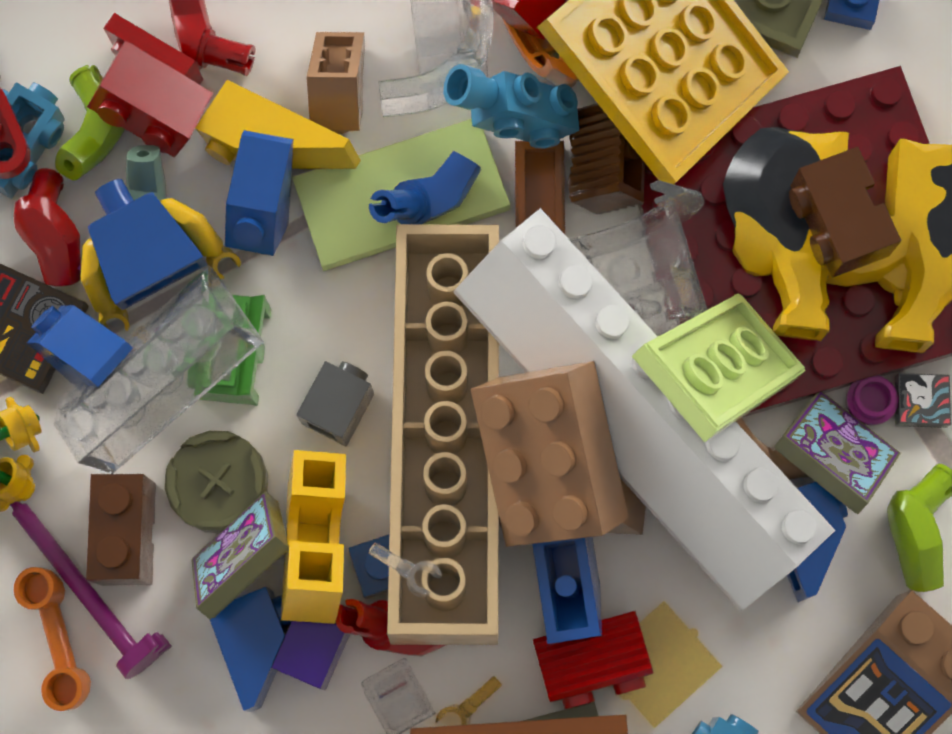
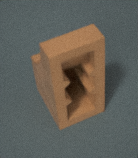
(336, 80)

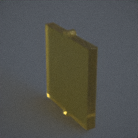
(678, 664)

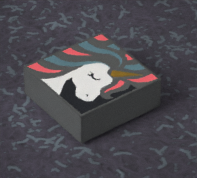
(923, 400)

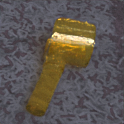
(471, 704)

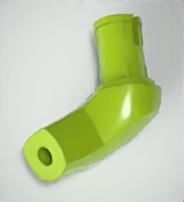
(95, 136)
(916, 530)

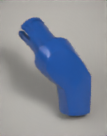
(428, 197)

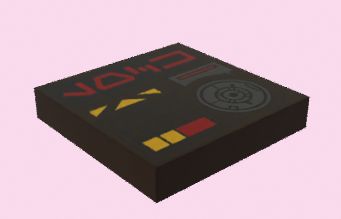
(20, 306)

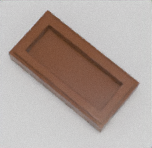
(540, 182)

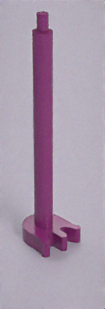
(135, 655)

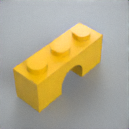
(312, 530)

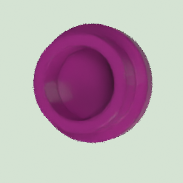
(872, 400)

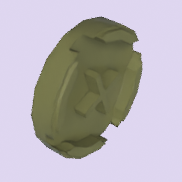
(214, 479)

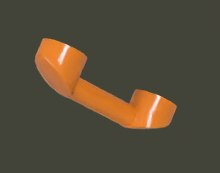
(44, 591)

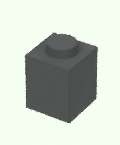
(336, 401)

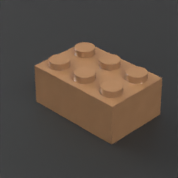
(550, 455)

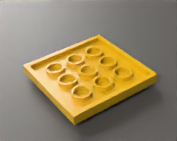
(666, 71)

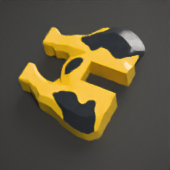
(777, 242)

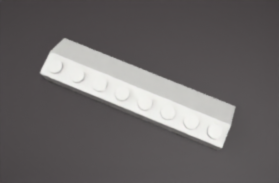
(712, 496)

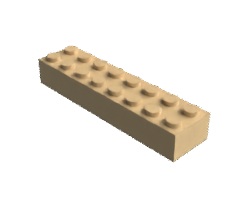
(439, 469)

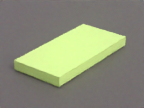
(339, 199)
(719, 365)

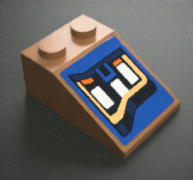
(890, 678)

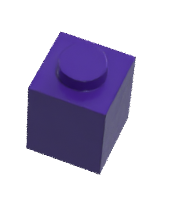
(311, 652)

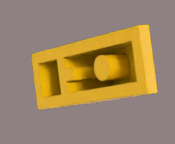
(240, 110)

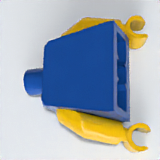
(143, 249)

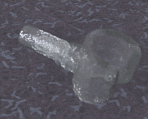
(405, 567)

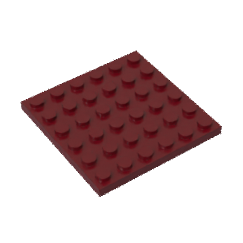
(876, 114)

